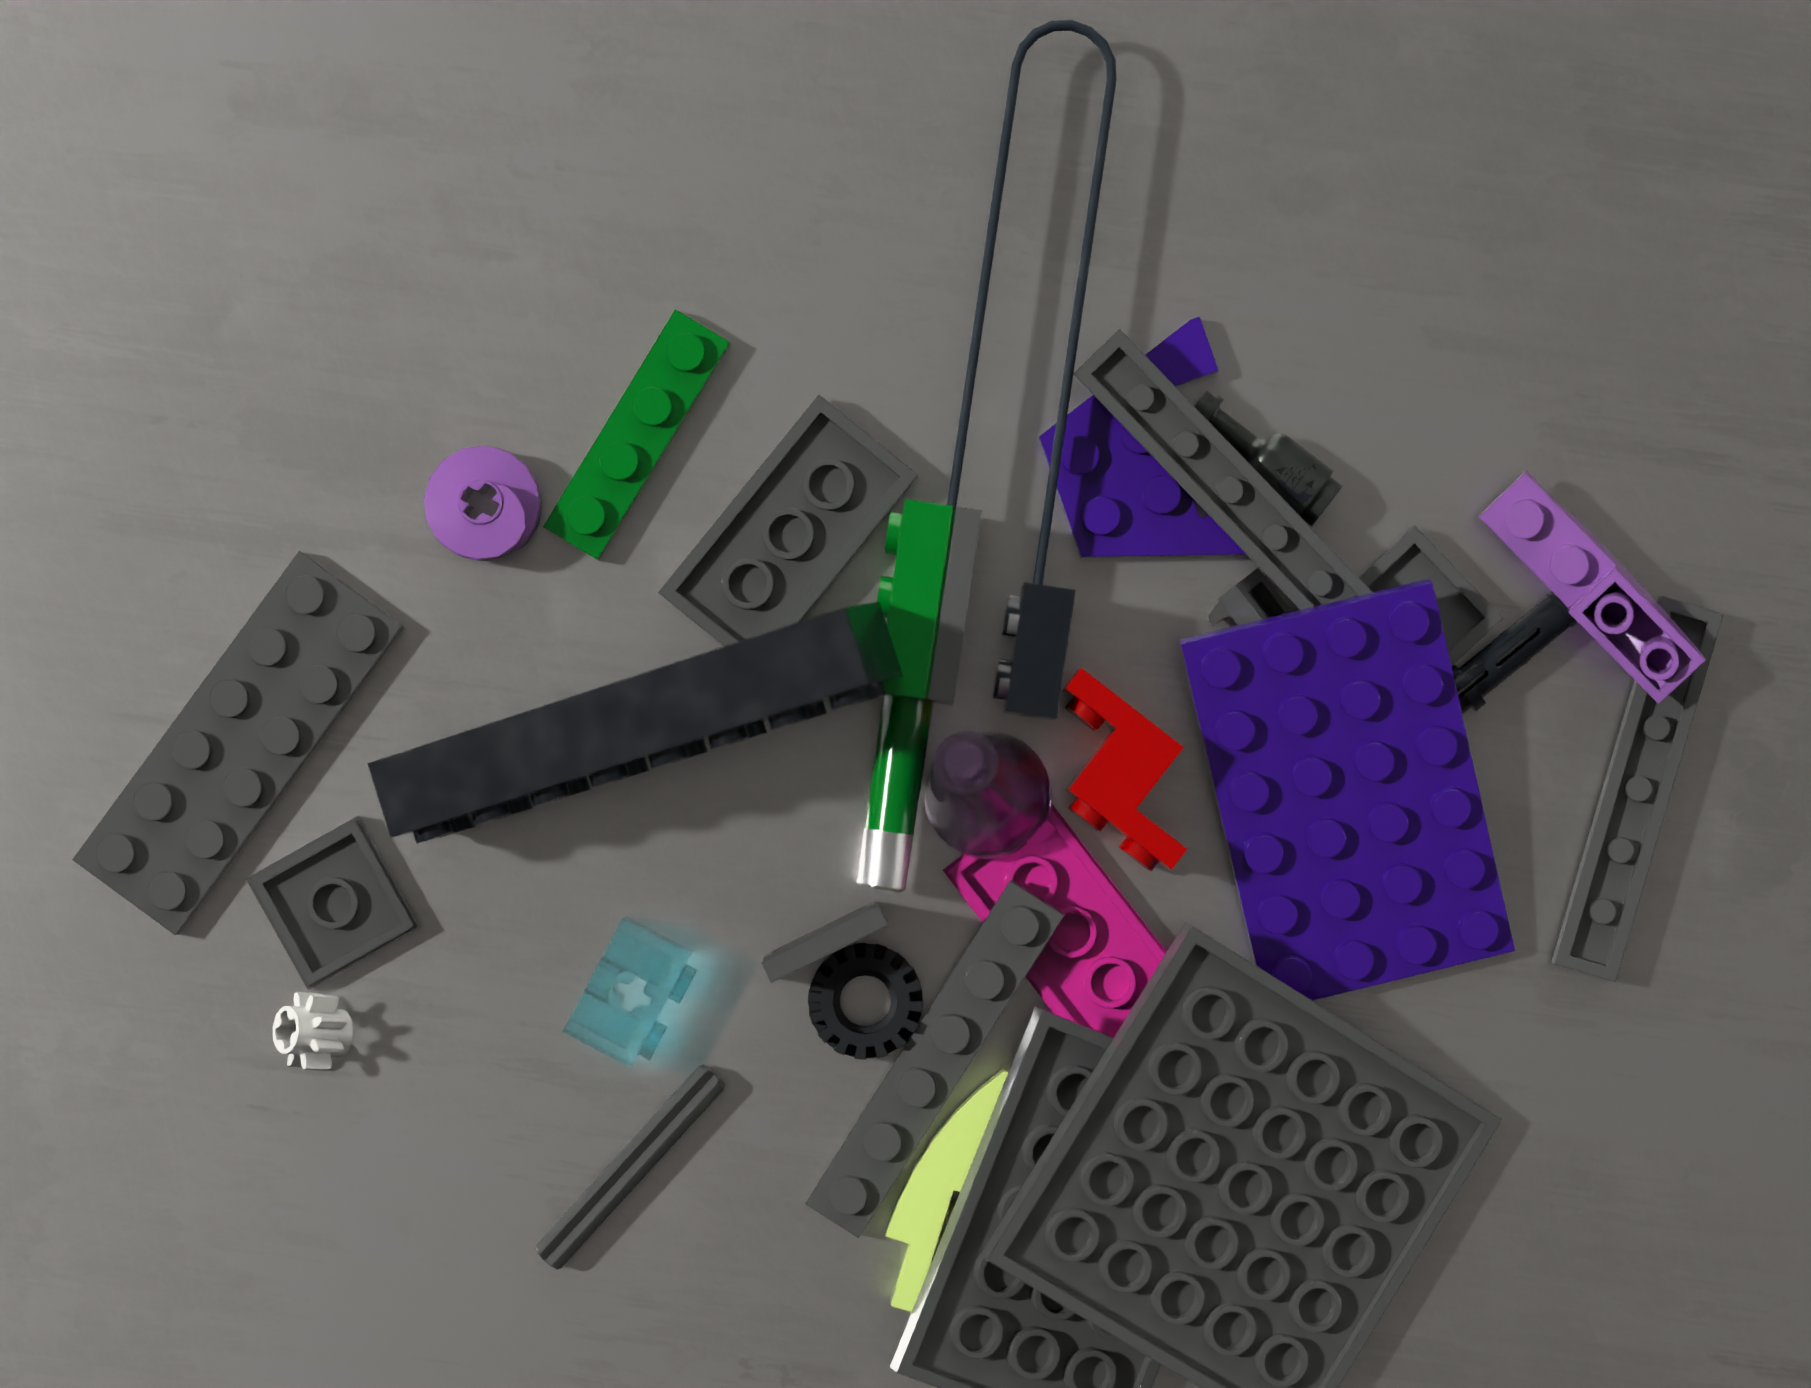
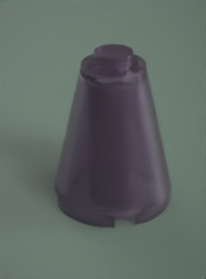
(986, 793)

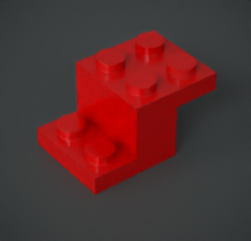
(1121, 771)

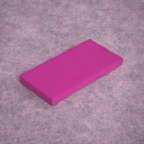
(1100, 947)

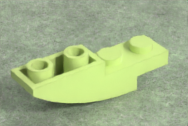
(927, 1194)

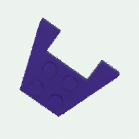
(1116, 491)

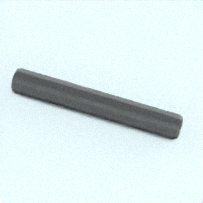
(630, 1167)

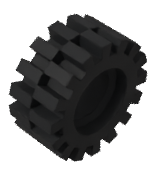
(871, 1040)

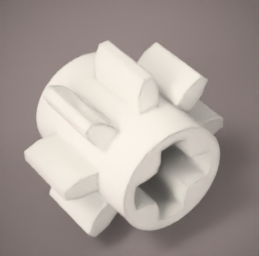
(312, 1031)

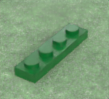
(637, 434)

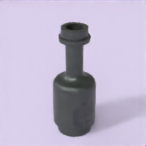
(1280, 460)

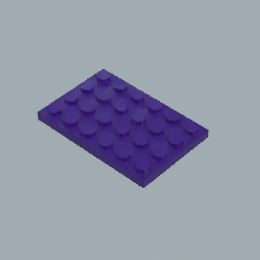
(1348, 792)

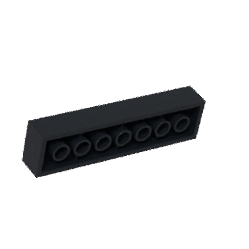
(647, 716)

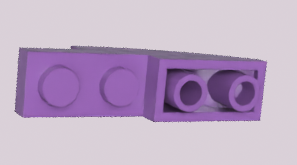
(1593, 586)

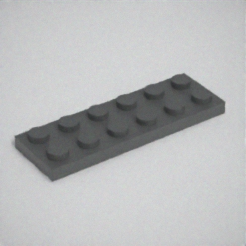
(238, 743)

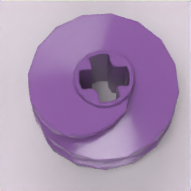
(487, 536)

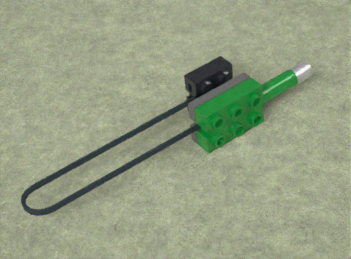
(936, 564)

